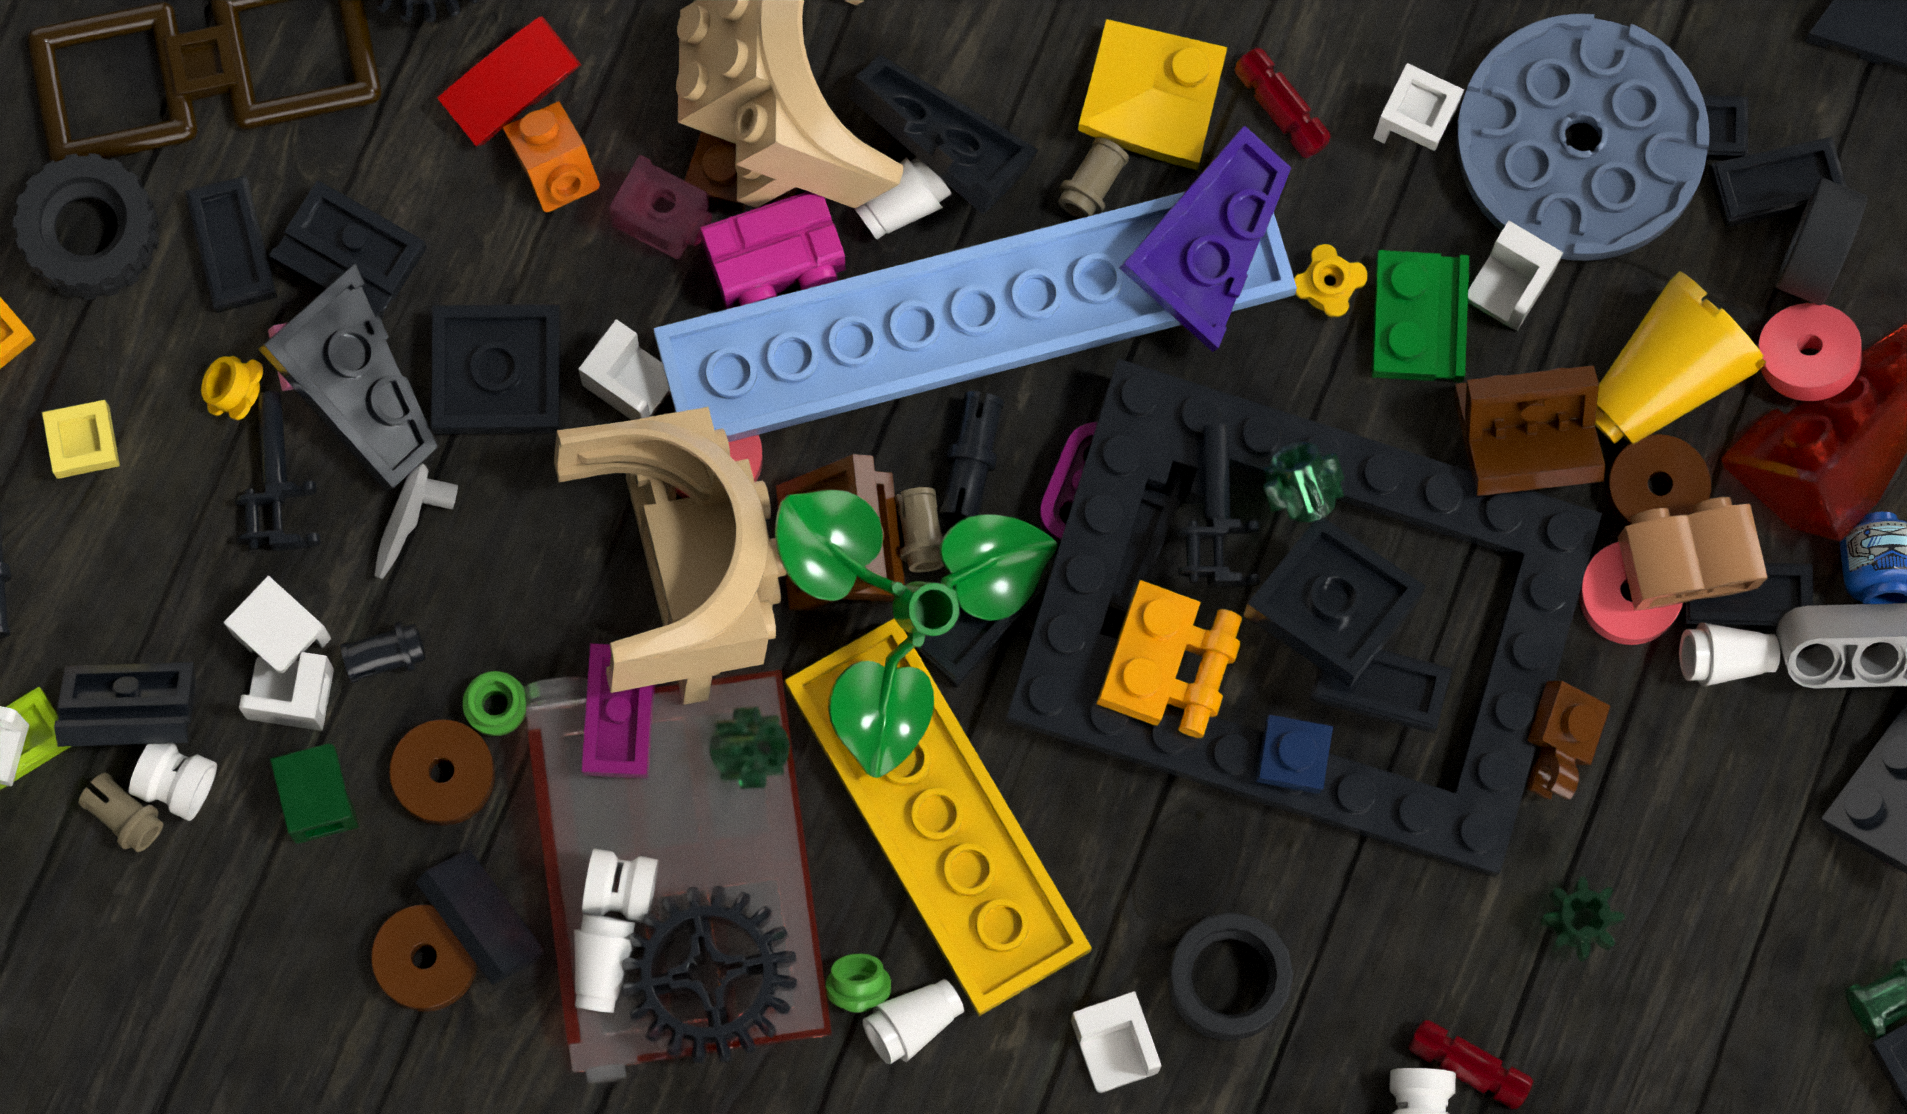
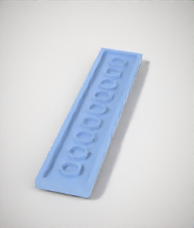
(931, 323)

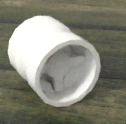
(173, 779)
(634, 890)
(1422, 1090)

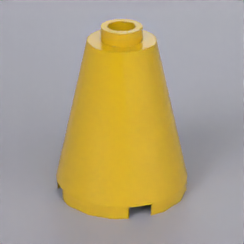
(1673, 363)

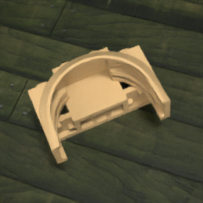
(753, 85)
(703, 552)

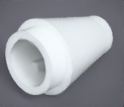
(912, 199)
(1725, 654)
(598, 960)
(911, 1020)

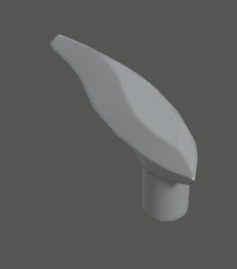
(405, 515)

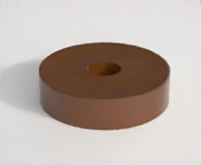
(1661, 458)
(424, 749)
(416, 987)

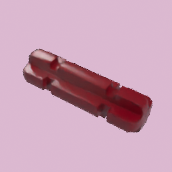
(1282, 102)
(1471, 1064)

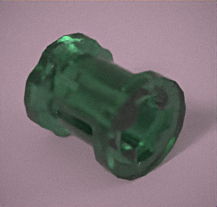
(1880, 1001)

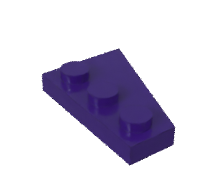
(1207, 239)

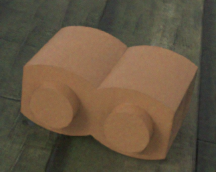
(1692, 554)

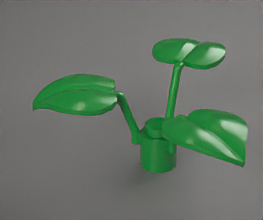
(828, 542)

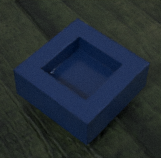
(1294, 754)

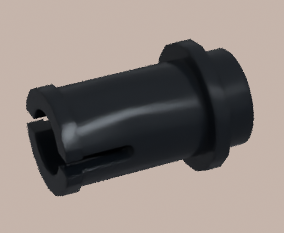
(383, 652)

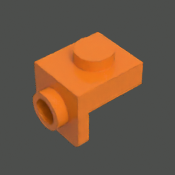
(552, 156)

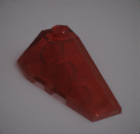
(1831, 455)

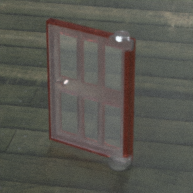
(702, 836)

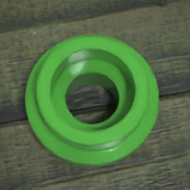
(494, 684)
(858, 983)

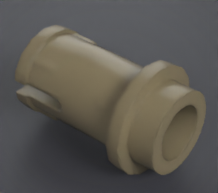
(1087, 188)
(920, 529)
(123, 814)

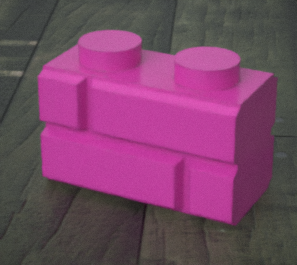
(774, 249)

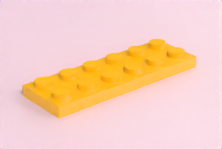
(951, 840)

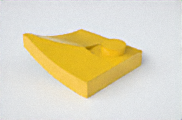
(1153, 92)

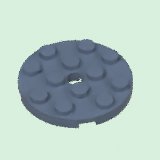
(1592, 74)

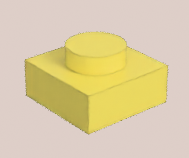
(81, 439)

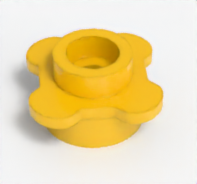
(1330, 298)
(231, 386)

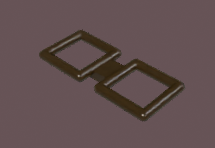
(192, 68)

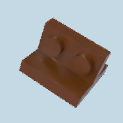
(1531, 430)
(856, 476)

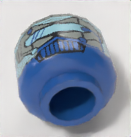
(1876, 559)

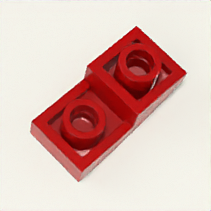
(509, 81)

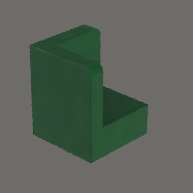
(313, 793)

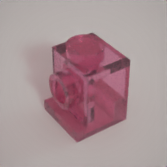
(669, 231)

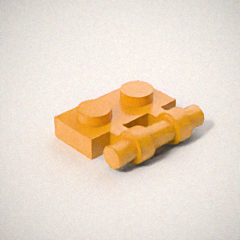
(1150, 654)

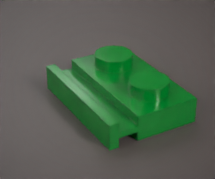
(1420, 316)

